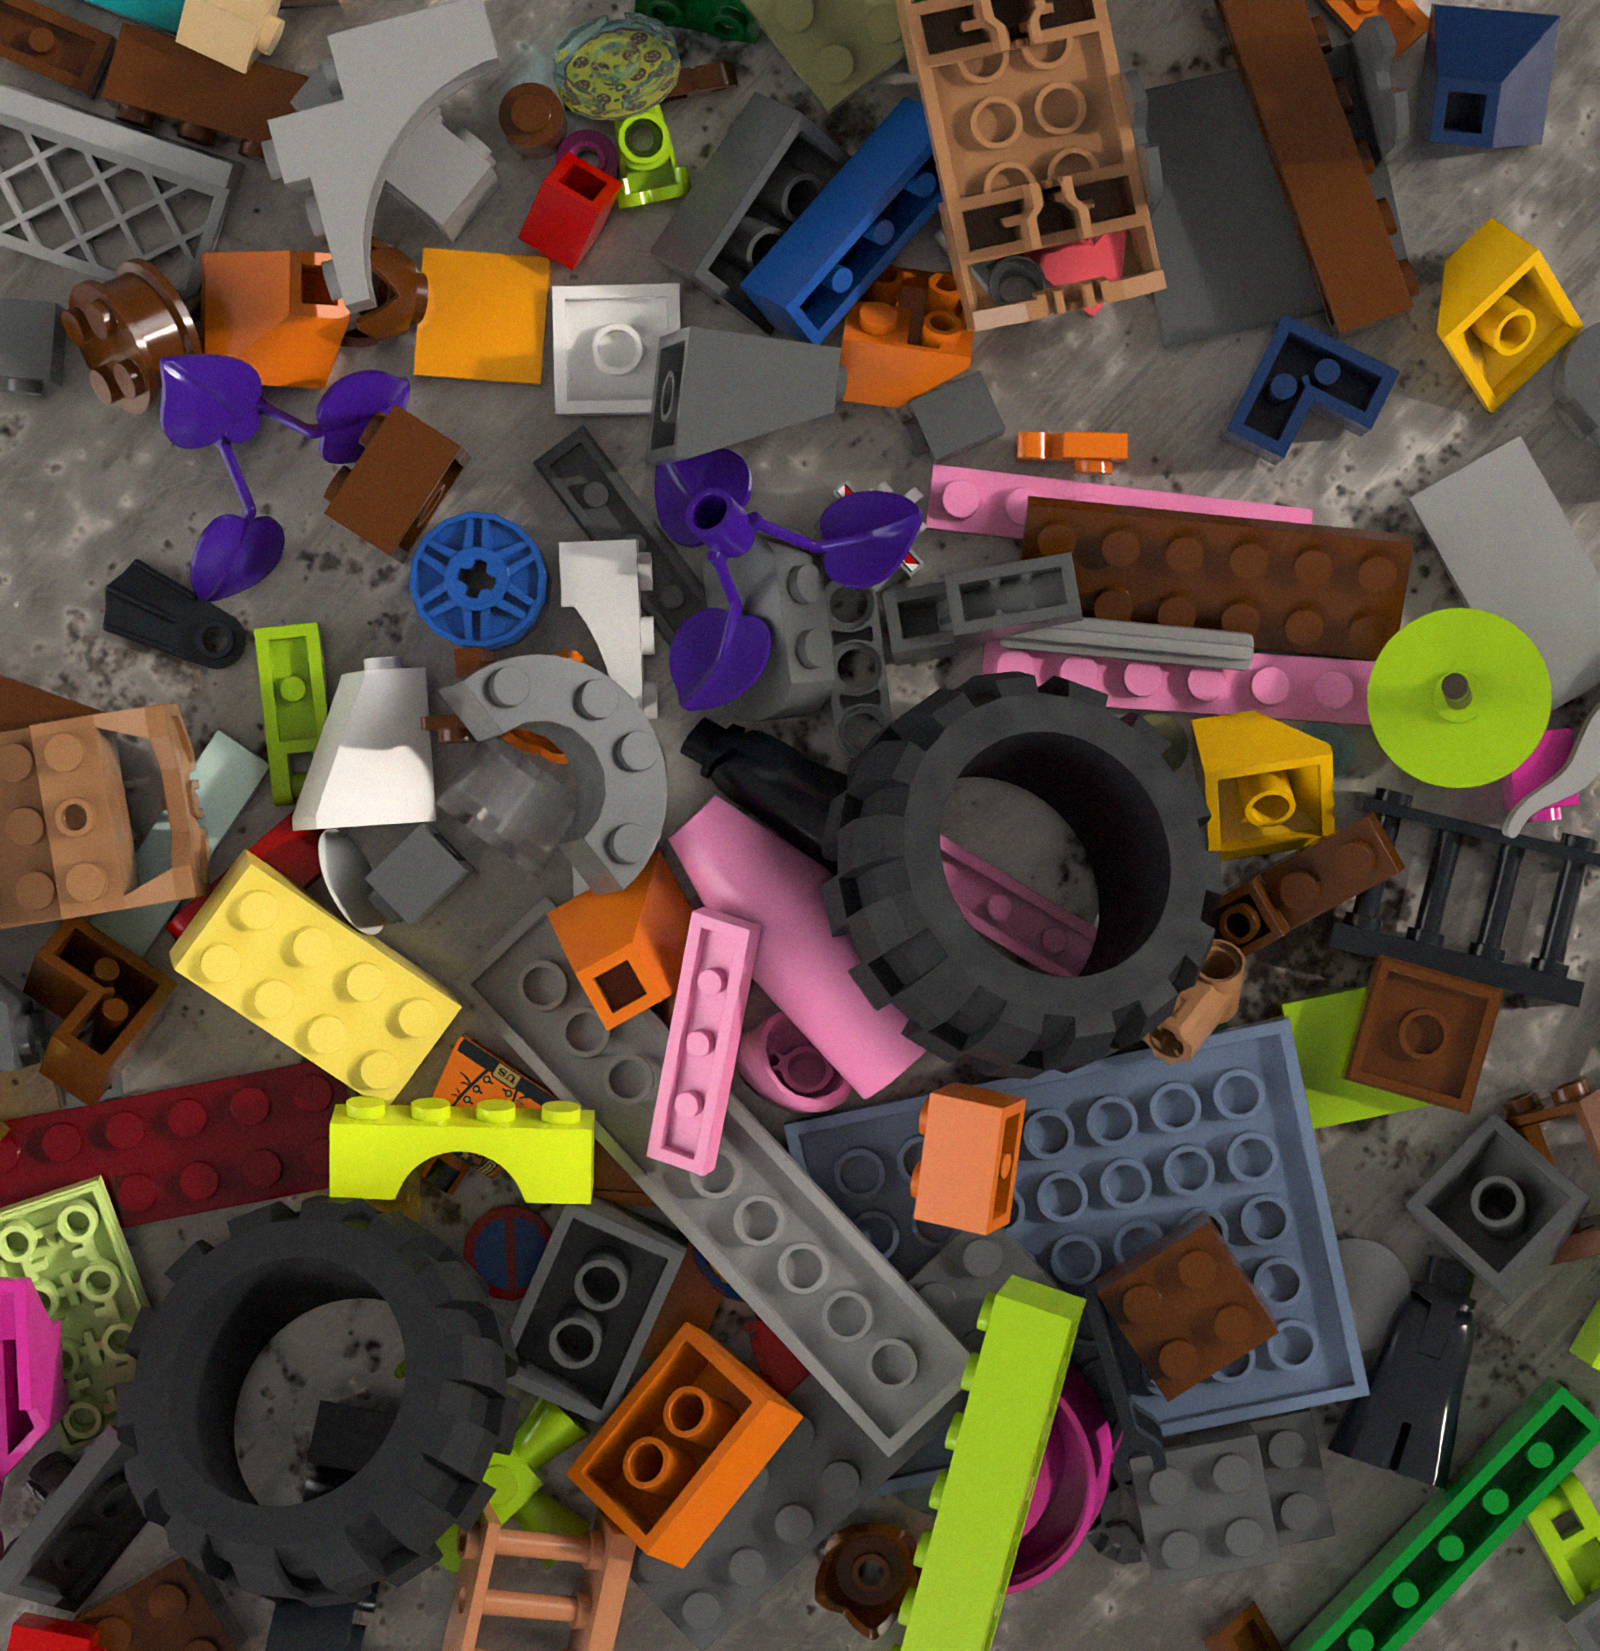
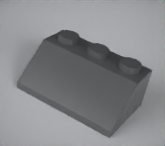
(747, 200)

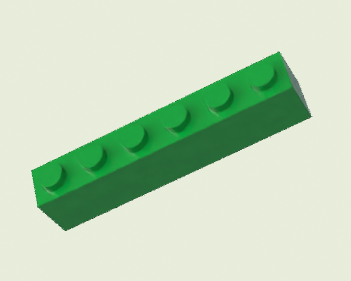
(1457, 1526)

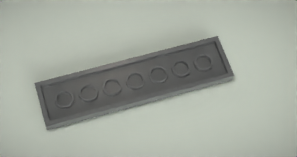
(824, 1463)

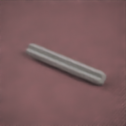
(1141, 643)

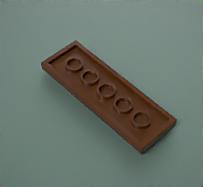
(1268, 578)

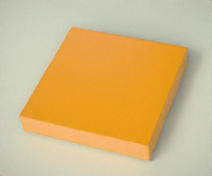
(483, 317)

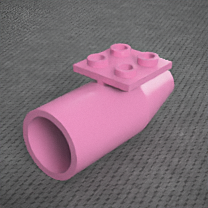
(797, 963)

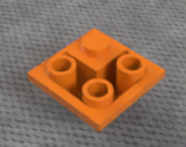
(272, 314)
(904, 337)
(627, 942)

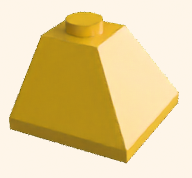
(1502, 312)
(1262, 784)

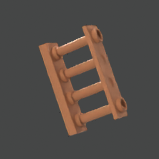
(591, 1611)

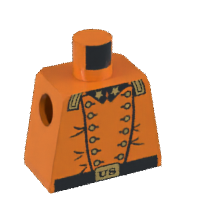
(470, 1077)

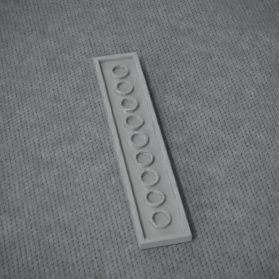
(751, 1216)

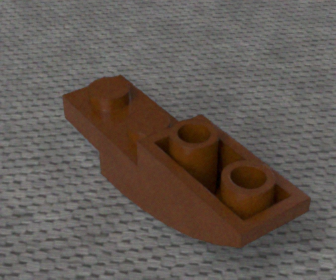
(1304, 885)

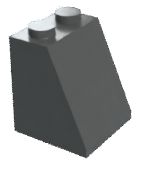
(735, 387)

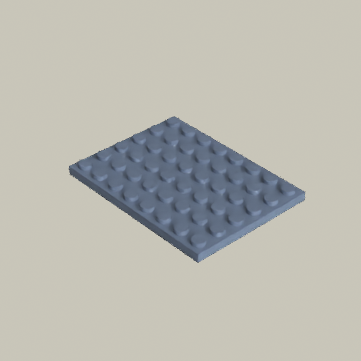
(1109, 1169)

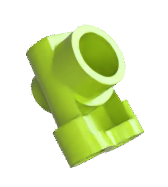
(649, 173)

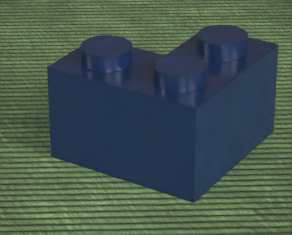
(1301, 374)

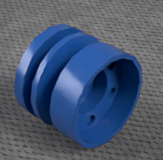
(498, 615)

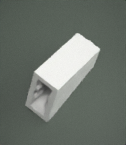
(372, 753)

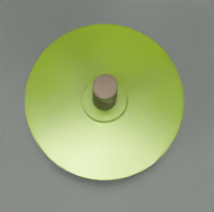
(1459, 698)

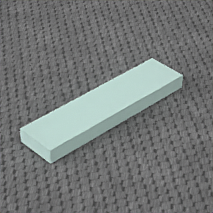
(227, 782)

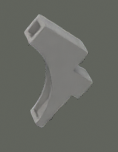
(344, 149)

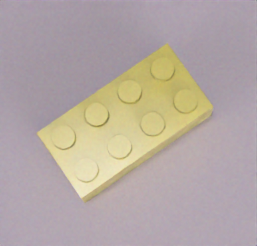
(314, 979)

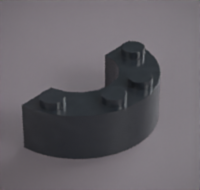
(339, 1448)

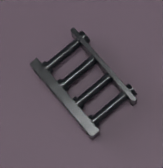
(1485, 958)

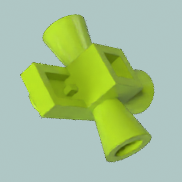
(518, 1477)

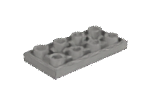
(1518, 559)

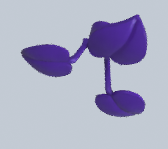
(220, 403)
(703, 503)

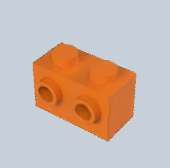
(968, 1158)

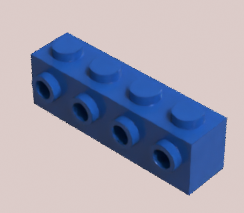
(850, 229)

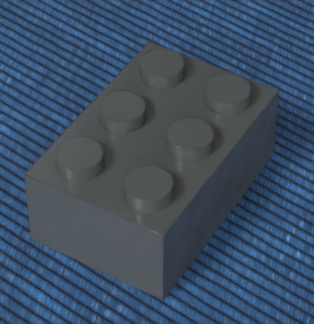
(593, 1305)

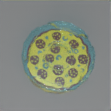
(616, 66)

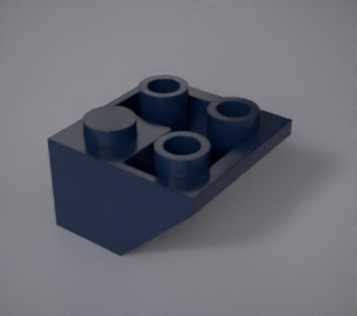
(1486, 76)

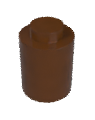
(533, 120)

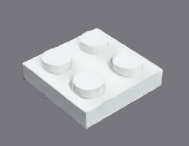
(609, 345)

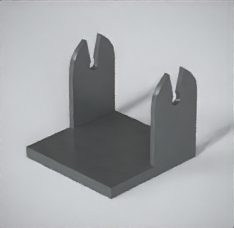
(1217, 201)

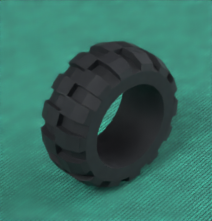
(1119, 802)
(214, 1328)

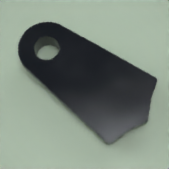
(169, 617)

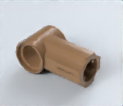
(1202, 1006)

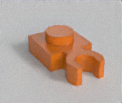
(1089, 451)

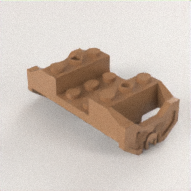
(1029, 144)
(70, 820)

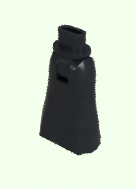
(769, 781)
(1415, 1380)

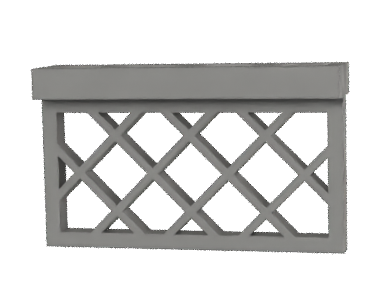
(127, 147)

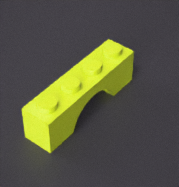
(542, 1148)

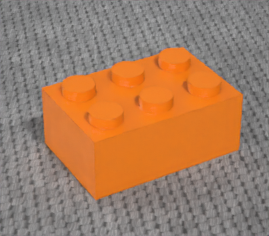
(683, 1446)

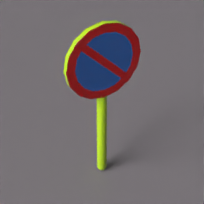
(505, 1252)

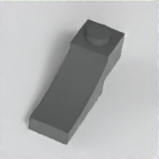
(981, 607)

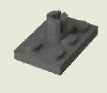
(81, 1528)

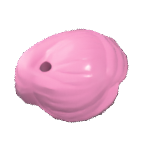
(800, 1075)

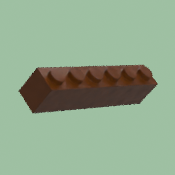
(1319, 162)

